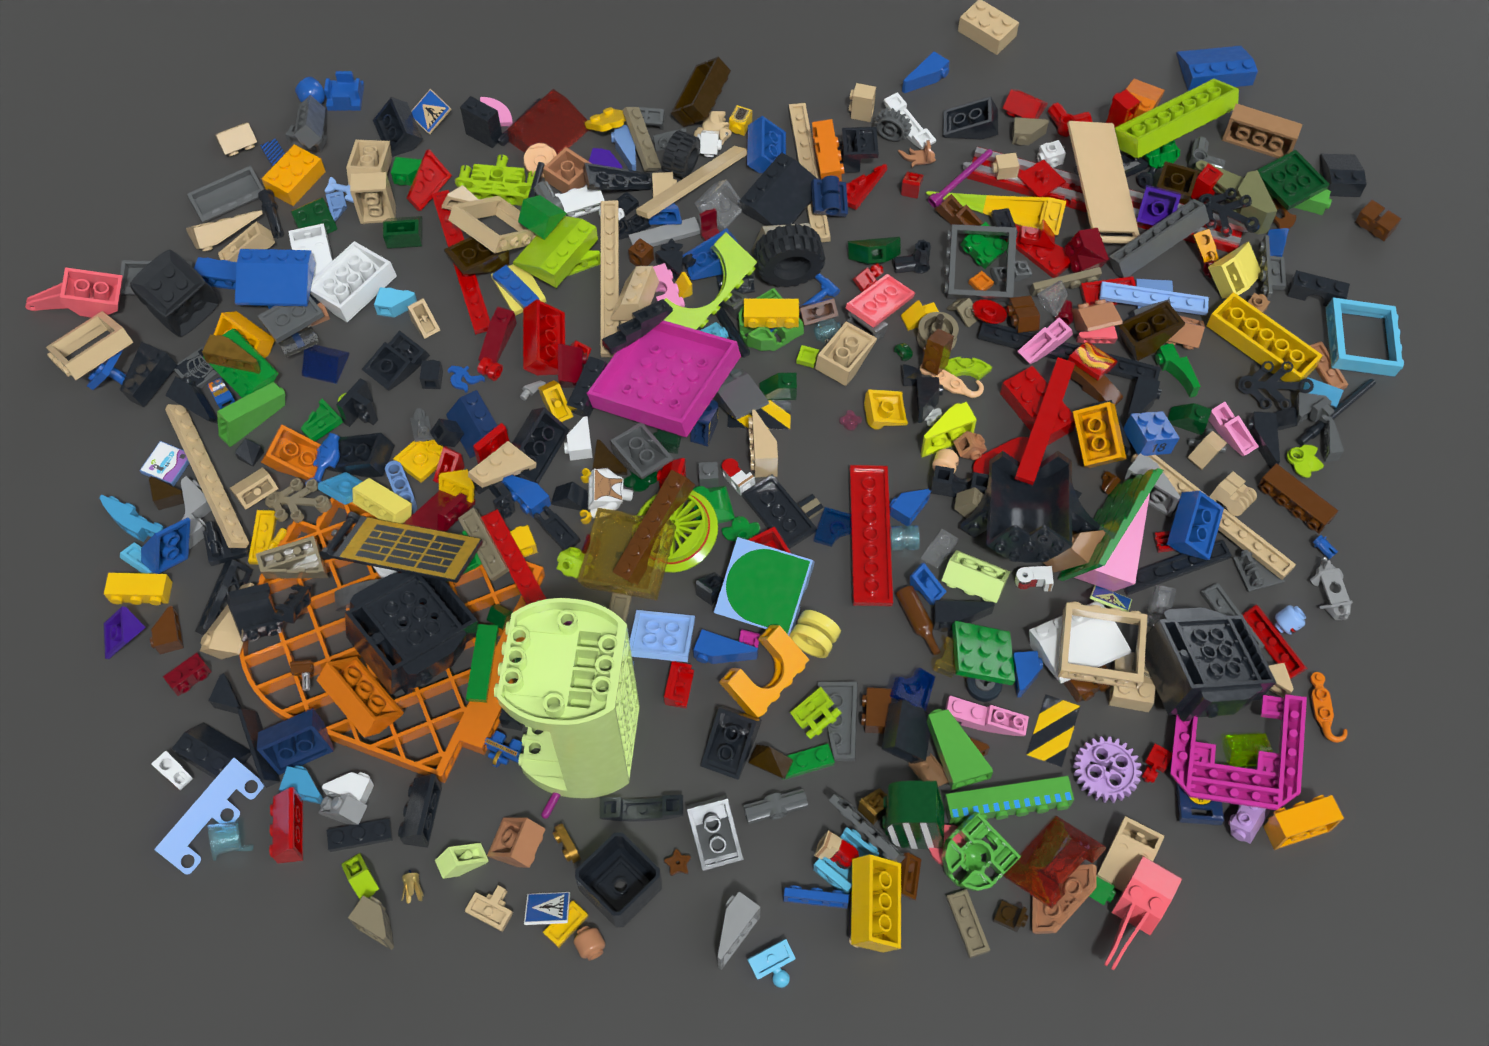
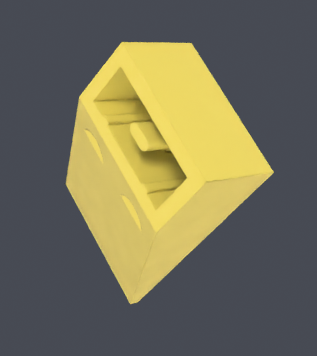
(1236, 271)

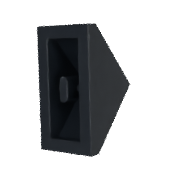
(672, 260)
(570, 496)
(709, 587)
(223, 696)

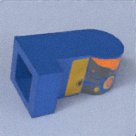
(220, 392)

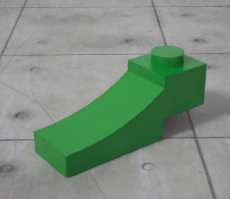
(1178, 367)

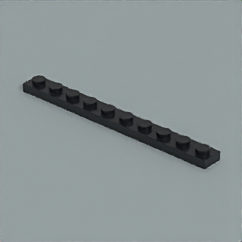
(1011, 338)

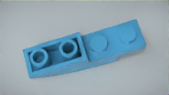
(128, 519)

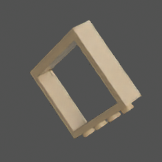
(466, 216)
(95, 354)
(1100, 675)

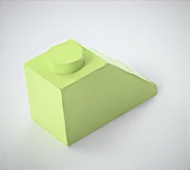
(461, 859)

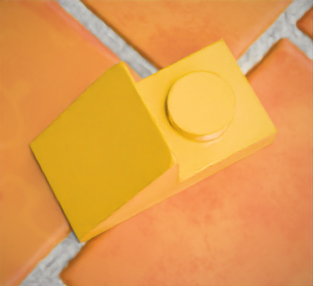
(915, 313)

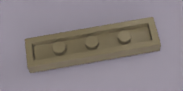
(641, 139)
(1072, 280)
(488, 551)

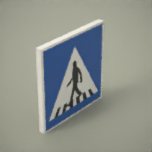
(547, 908)

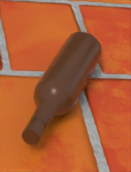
(917, 616)

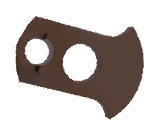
(1288, 219)

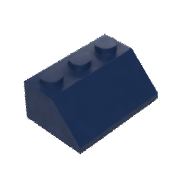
(473, 419)
(294, 741)

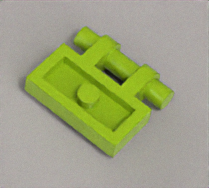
(811, 709)

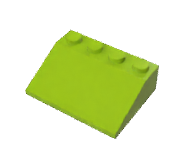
(559, 252)

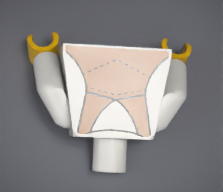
(604, 491)

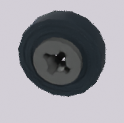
(982, 691)

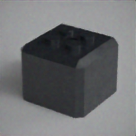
(614, 862)

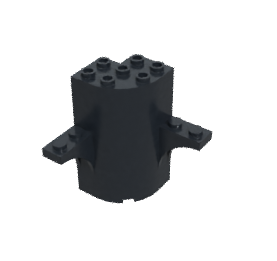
(1026, 519)

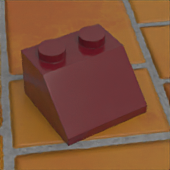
(570, 364)

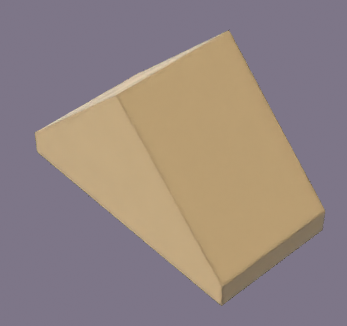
(457, 196)
(423, 318)
(1207, 450)
(1282, 678)

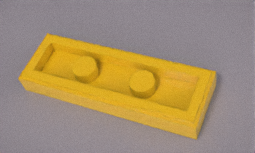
(262, 533)

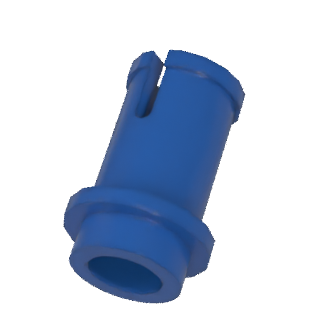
(1325, 547)

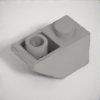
(342, 808)

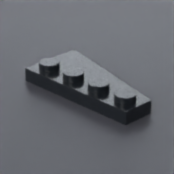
(611, 178)

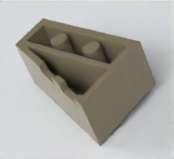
(293, 560)

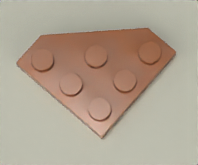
(1077, 890)

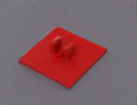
(1041, 178)

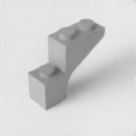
(195, 508)

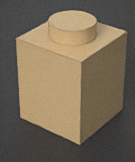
(1005, 166)

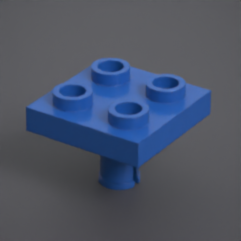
(104, 370)

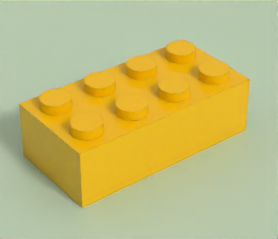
(876, 903)

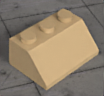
(636, 292)

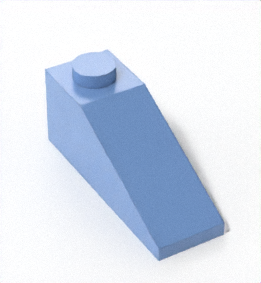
(625, 146)

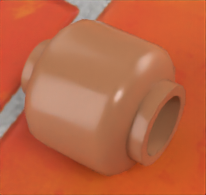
(589, 943)

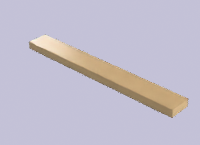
(691, 182)

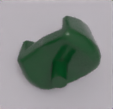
(903, 351)

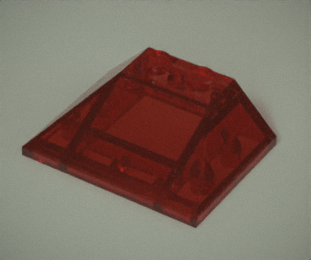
(1052, 860)

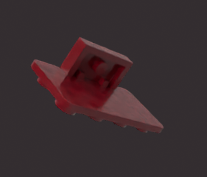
(440, 511)

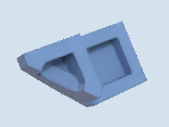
(336, 204)

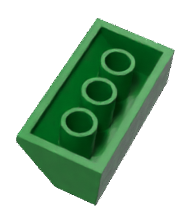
(244, 381)

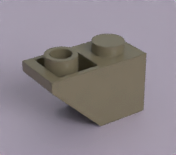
(968, 501)

